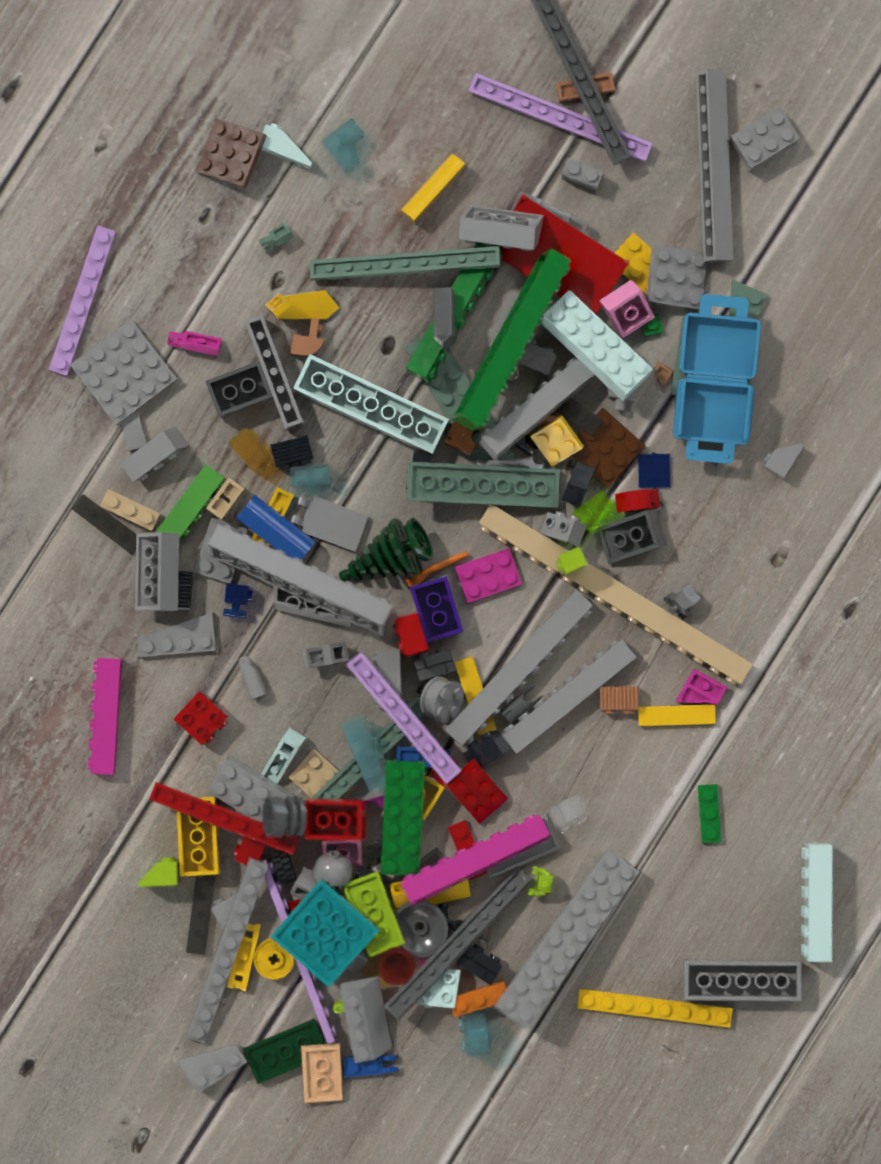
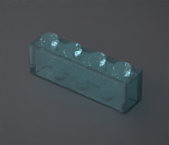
(365, 752)

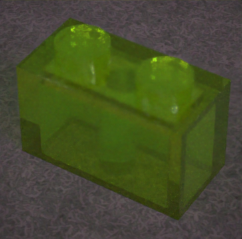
(595, 510)

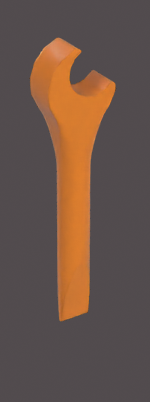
(418, 578)

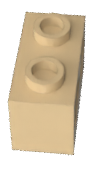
(225, 499)

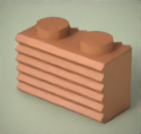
(619, 698)

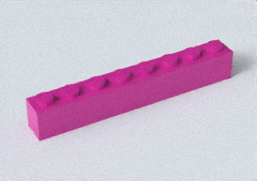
(475, 860)

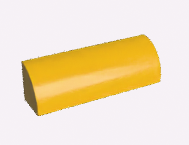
(433, 188)
(454, 893)

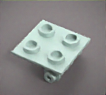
(443, 991)

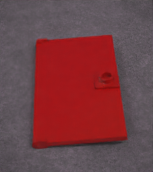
(592, 266)

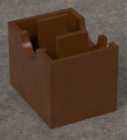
(461, 439)

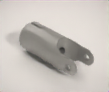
(251, 678)

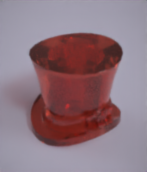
(396, 966)

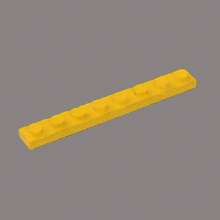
(654, 1007)

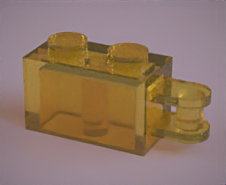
(252, 451)

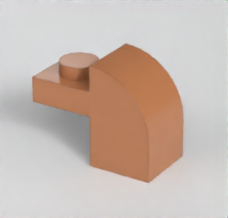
(304, 345)

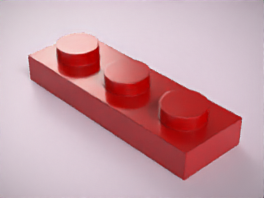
(463, 839)

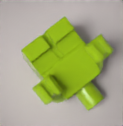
(544, 882)

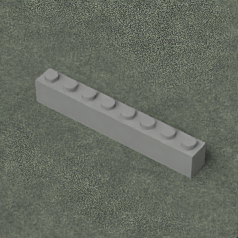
(536, 408)
(569, 696)

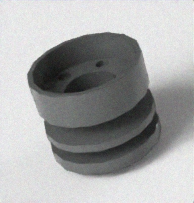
(284, 816)

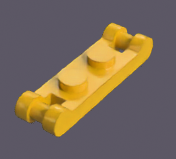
(244, 959)

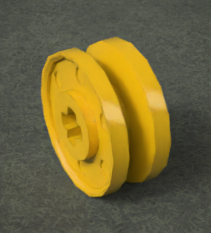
(266, 967)

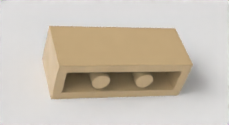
(130, 510)

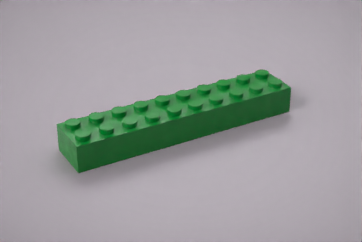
(511, 340)

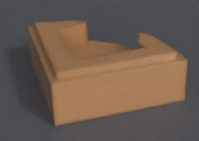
(663, 373)

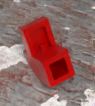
(637, 500)

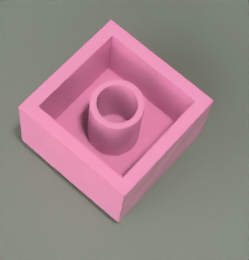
(627, 308)

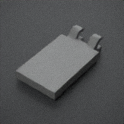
(331, 522)

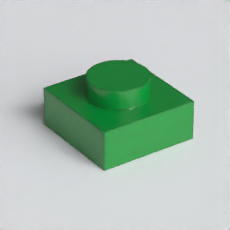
(653, 326)

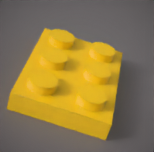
(639, 256)

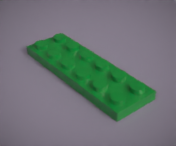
(402, 817)

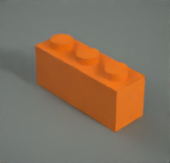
(478, 998)

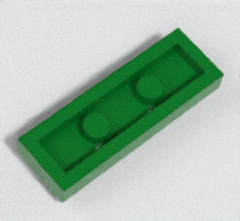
(709, 813)

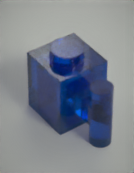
(237, 596)

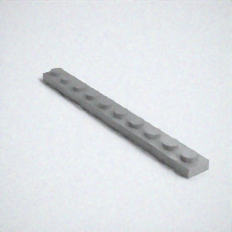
(227, 950)

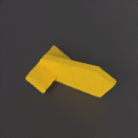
(302, 305)

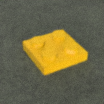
(556, 441)

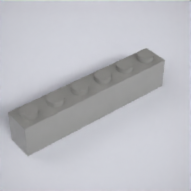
(274, 372)

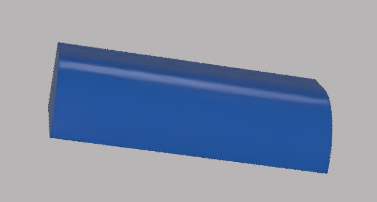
(275, 528)

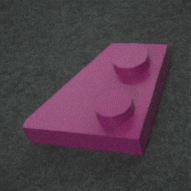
(701, 689)

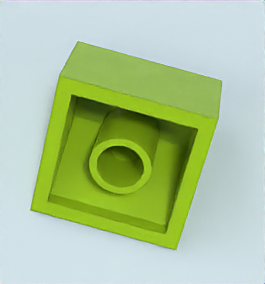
(162, 873)

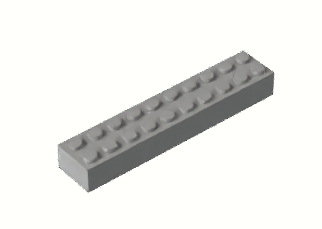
(301, 580)
(566, 939)

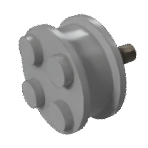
(441, 699)

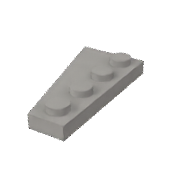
(186, 637)

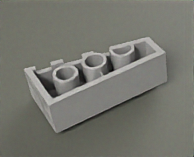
(291, 604)

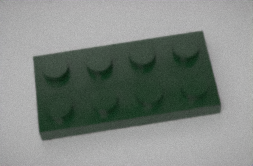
(281, 1051)

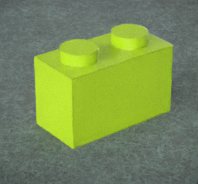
(571, 561)

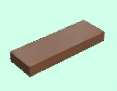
(567, 92)

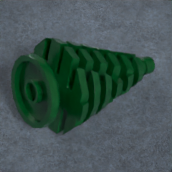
(392, 552)

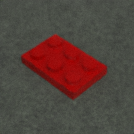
(476, 791)

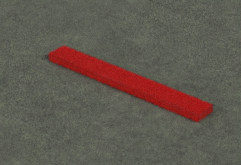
(220, 817)

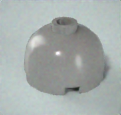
(333, 868)

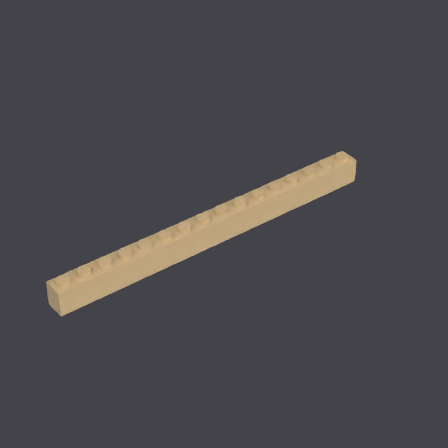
(618, 596)

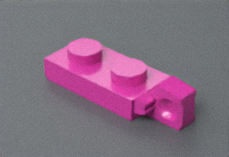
(195, 342)

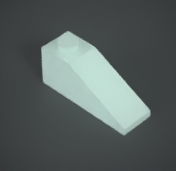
(281, 145)
(283, 755)

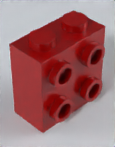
(201, 718)

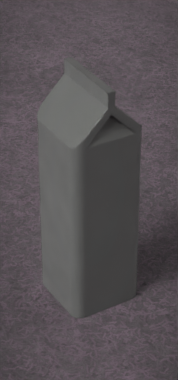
(444, 316)

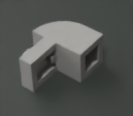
(325, 655)

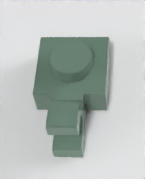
(277, 236)

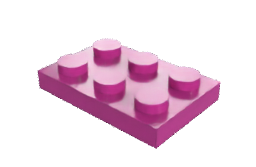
(488, 575)

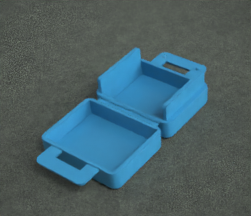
(718, 361)

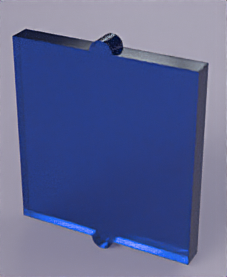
(654, 470)

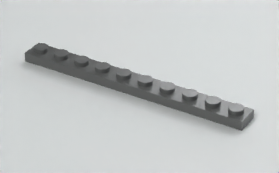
(582, 80)
(457, 944)

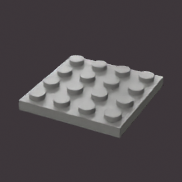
(123, 372)

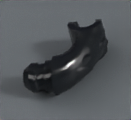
(451, 924)

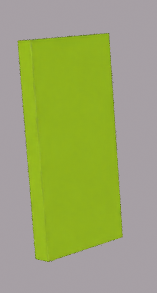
(372, 901)

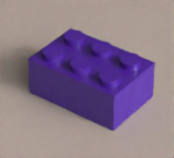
(436, 609)

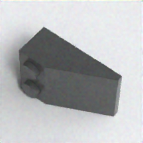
(632, 536)

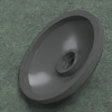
(422, 941)

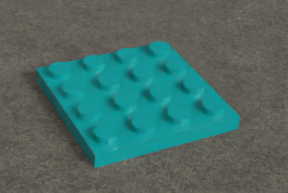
(325, 932)

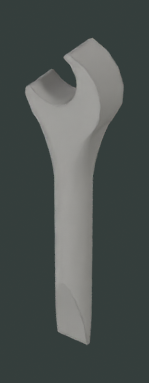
(526, 462)

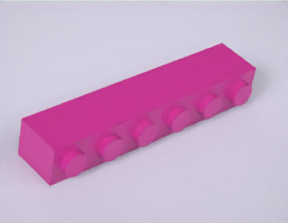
(106, 716)

